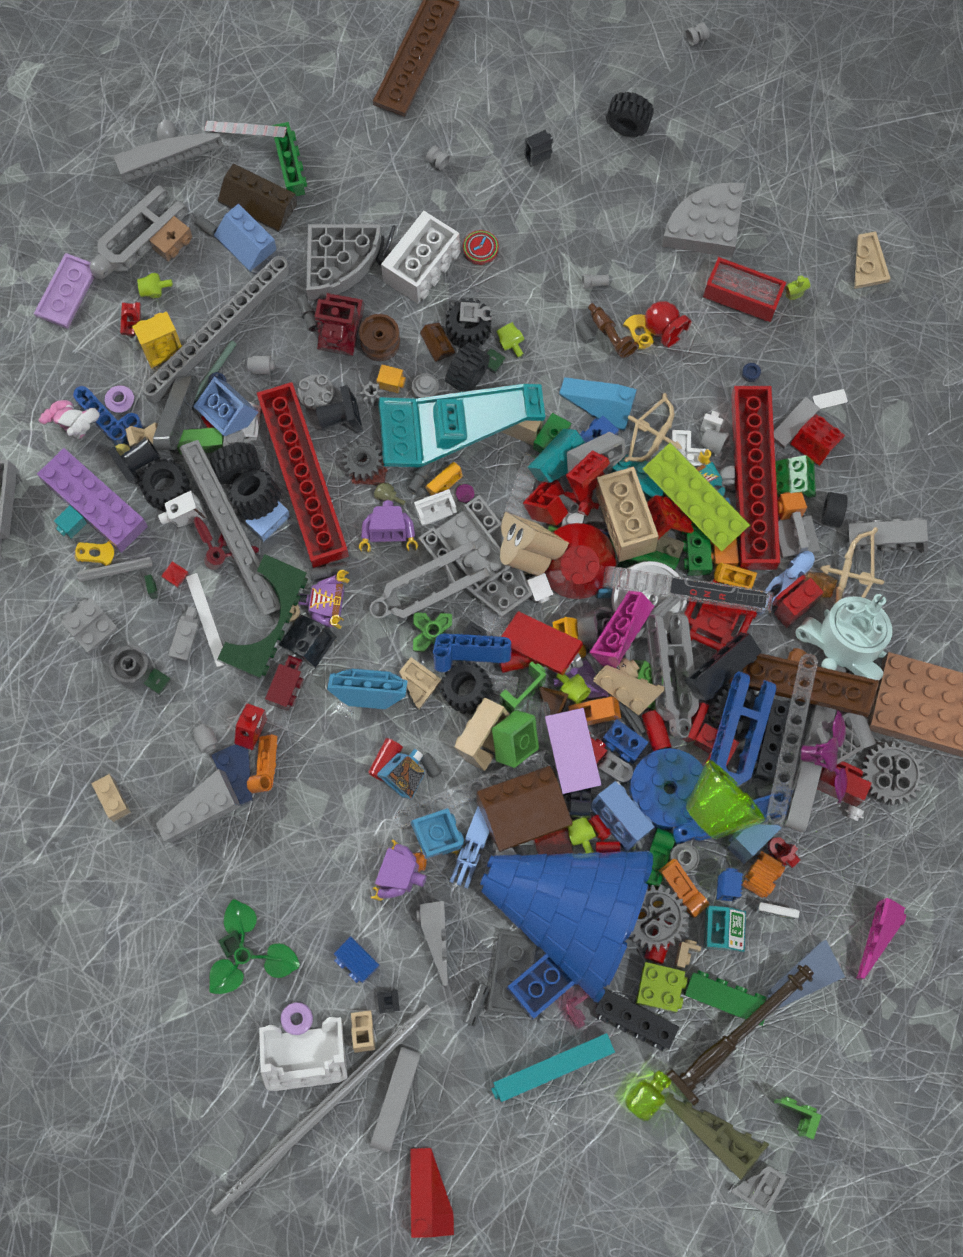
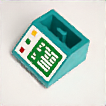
(724, 929)

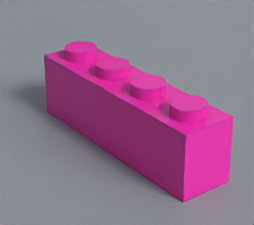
(622, 629)

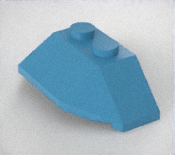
(367, 688)

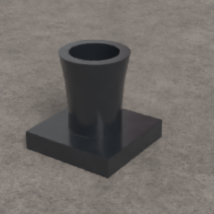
(341, 412)
(134, 458)

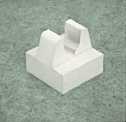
(711, 422)

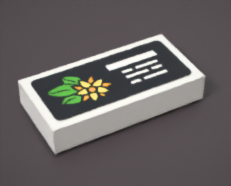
(778, 911)

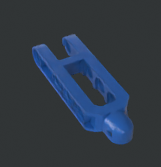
(729, 722)
(694, 831)

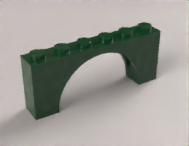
(286, 583)

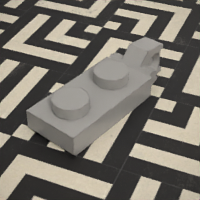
(185, 636)

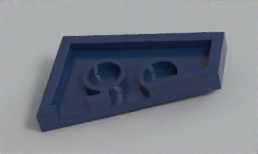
(236, 765)

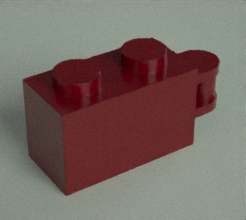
(285, 684)

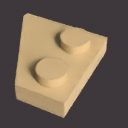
(420, 681)

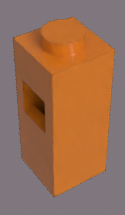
(599, 710)

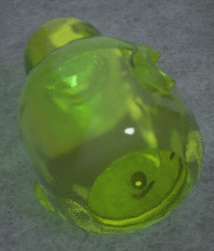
(647, 1097)

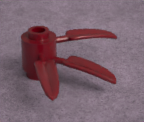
(209, 560)

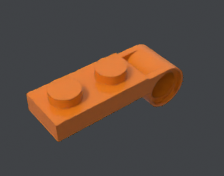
(265, 765)
(683, 886)

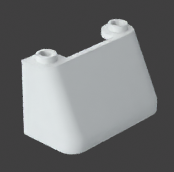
(303, 1059)

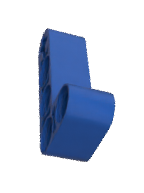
(114, 427)
(469, 648)

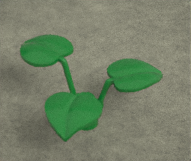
(225, 975)

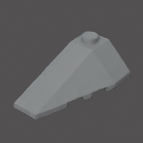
(433, 925)

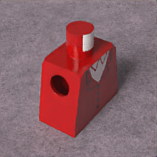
(250, 721)

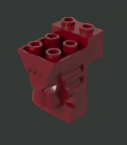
(338, 323)

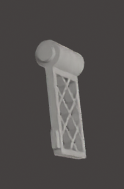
(857, 730)

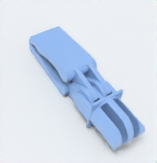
(796, 568)
(468, 859)

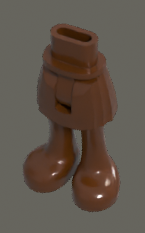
(624, 347)

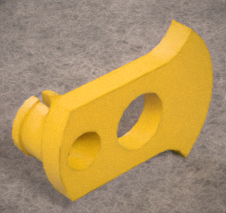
(635, 322)
(106, 553)

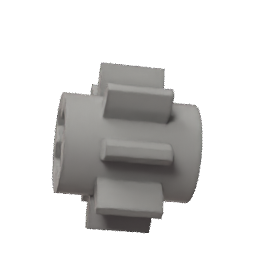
(367, 390)

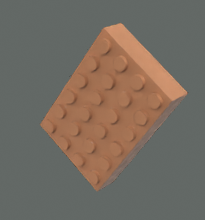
(919, 704)

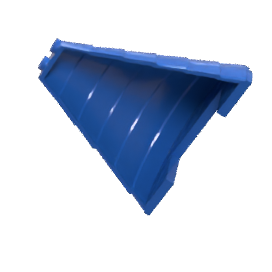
(573, 907)

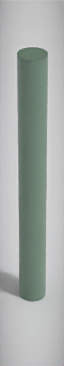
(215, 368)

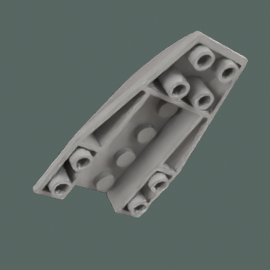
(477, 523)

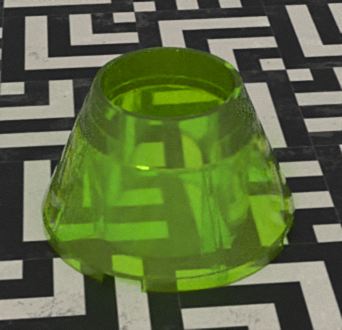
(720, 804)

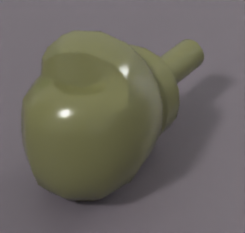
(385, 492)

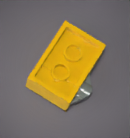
(156, 338)

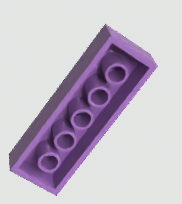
(92, 500)

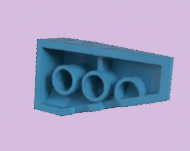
(600, 399)

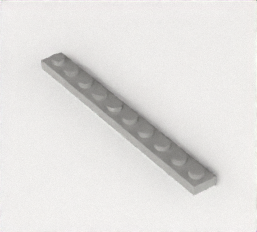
(229, 527)

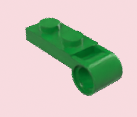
(660, 847)

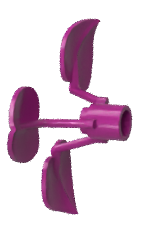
(829, 754)

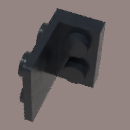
(308, 640)

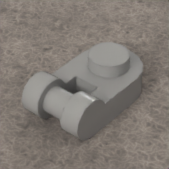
(622, 772)

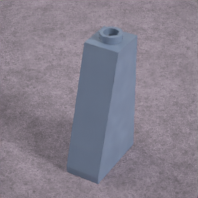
(825, 969)

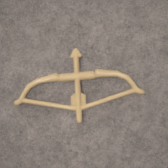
(645, 426)
(864, 578)

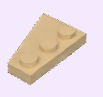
(870, 262)
(632, 692)

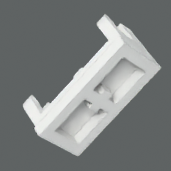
(435, 507)

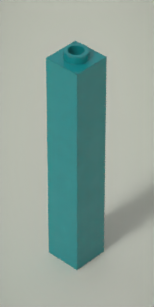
(553, 1068)

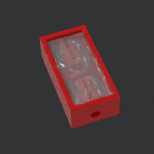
(744, 289)

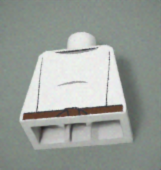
(183, 510)

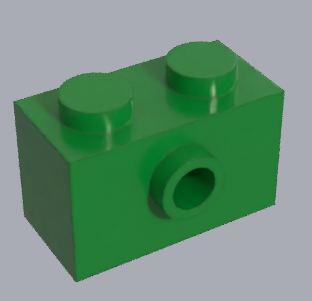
(550, 430)

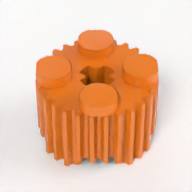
(762, 875)

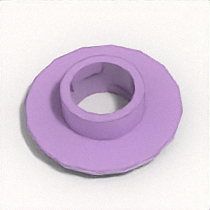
(125, 404)
(286, 1016)

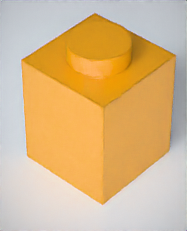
(391, 379)

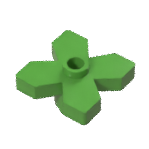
(424, 624)

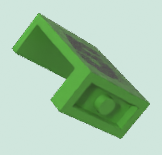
(510, 703)

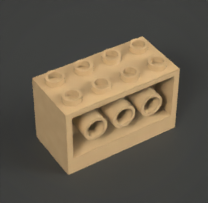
(626, 514)

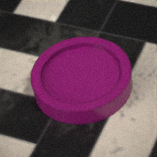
(465, 493)

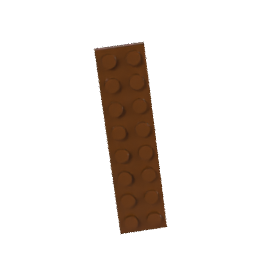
(415, 55)
(830, 687)

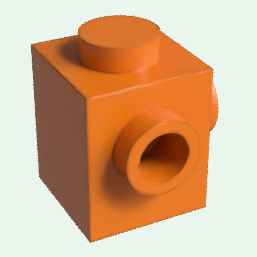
(790, 503)

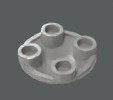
(315, 391)

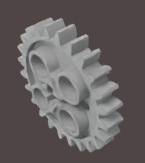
(910, 775)
(666, 932)

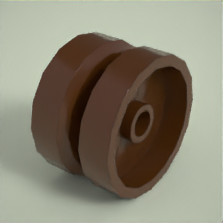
(379, 337)

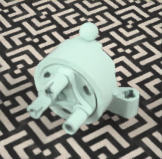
(851, 635)

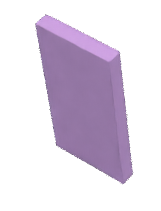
(65, 291)
(572, 751)

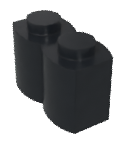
(538, 148)

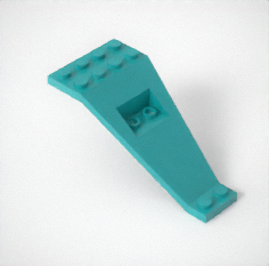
(419, 431)

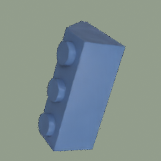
(245, 238)
(225, 407)
(621, 816)
(749, 841)

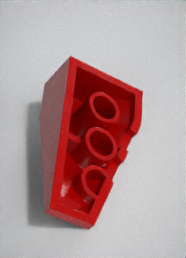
(429, 1200)

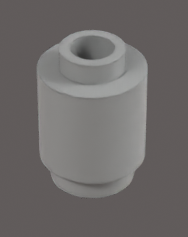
(260, 365)
(205, 739)

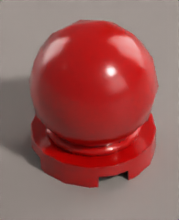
(664, 321)

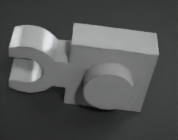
(472, 312)

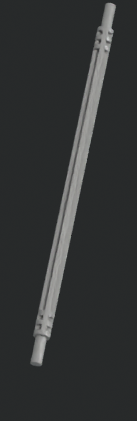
(321, 1110)

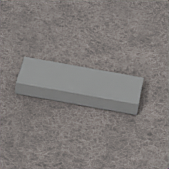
(791, 425)

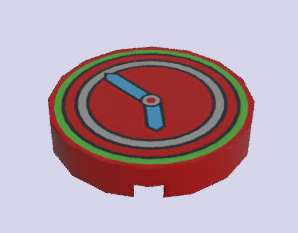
(480, 247)

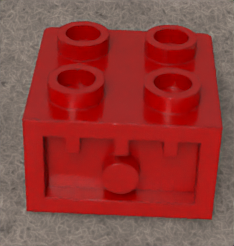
(817, 439)
(585, 473)
(668, 515)

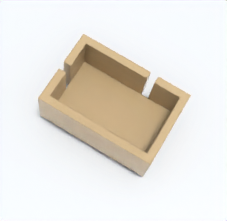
(479, 733)

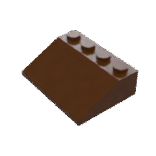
(524, 808)

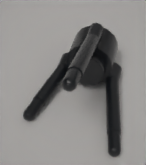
(383, 253)

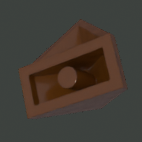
(555, 699)

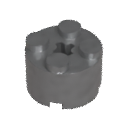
(592, 624)
(126, 656)

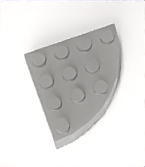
(707, 220)
(339, 256)

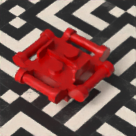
(716, 623)

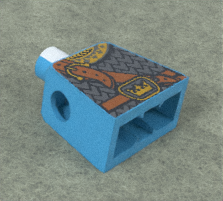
(403, 773)

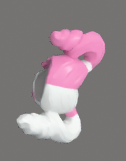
(71, 420)

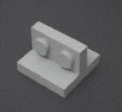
(797, 536)

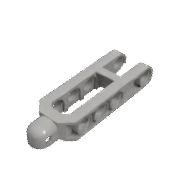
(109, 262)
(390, 603)
(660, 650)

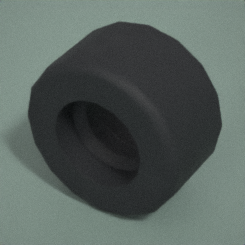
(834, 509)

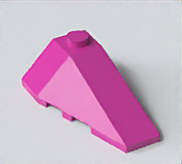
(885, 924)

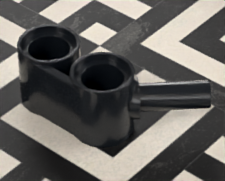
(580, 803)

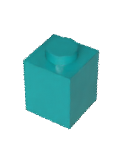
(69, 522)

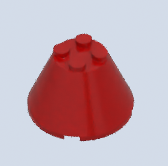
(583, 564)

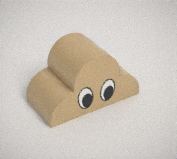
(529, 545)

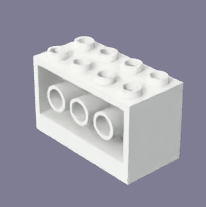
(421, 257)

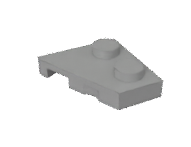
(761, 1188)

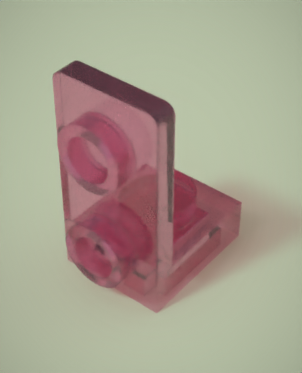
(576, 1015)

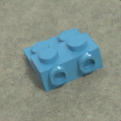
(437, 833)

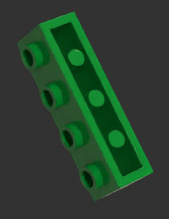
(289, 162)
(698, 552)
(723, 997)

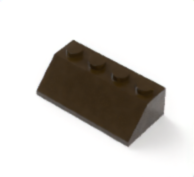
(258, 197)

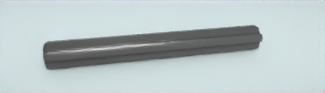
(629, 715)

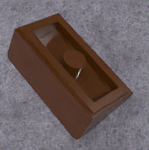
(437, 341)

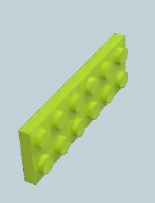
(696, 496)

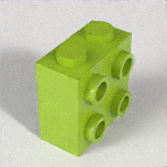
(661, 987)

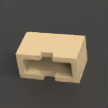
(111, 797)

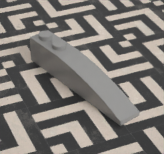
(163, 153)

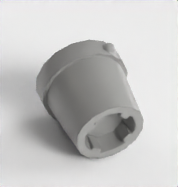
(715, 441)
(595, 519)

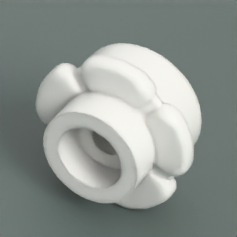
(854, 812)

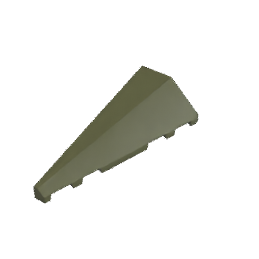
(731, 1146)

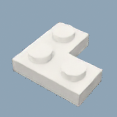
(684, 440)

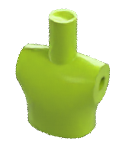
(152, 286)
(797, 288)
(510, 338)
(575, 687)
(581, 833)

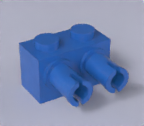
(624, 742)

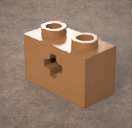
(171, 238)

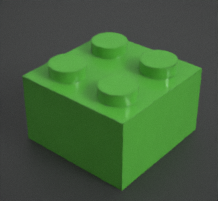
(515, 738)

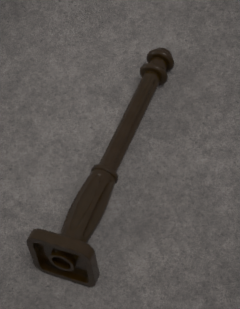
(721, 1050)

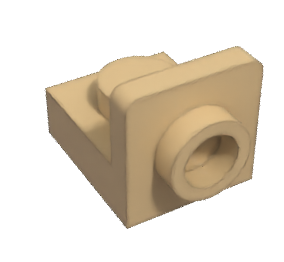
(683, 956)

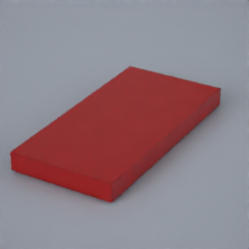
(542, 643)

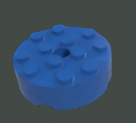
(663, 769)

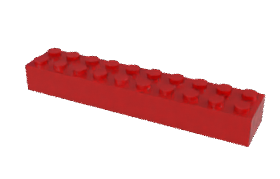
(302, 475)
(755, 477)

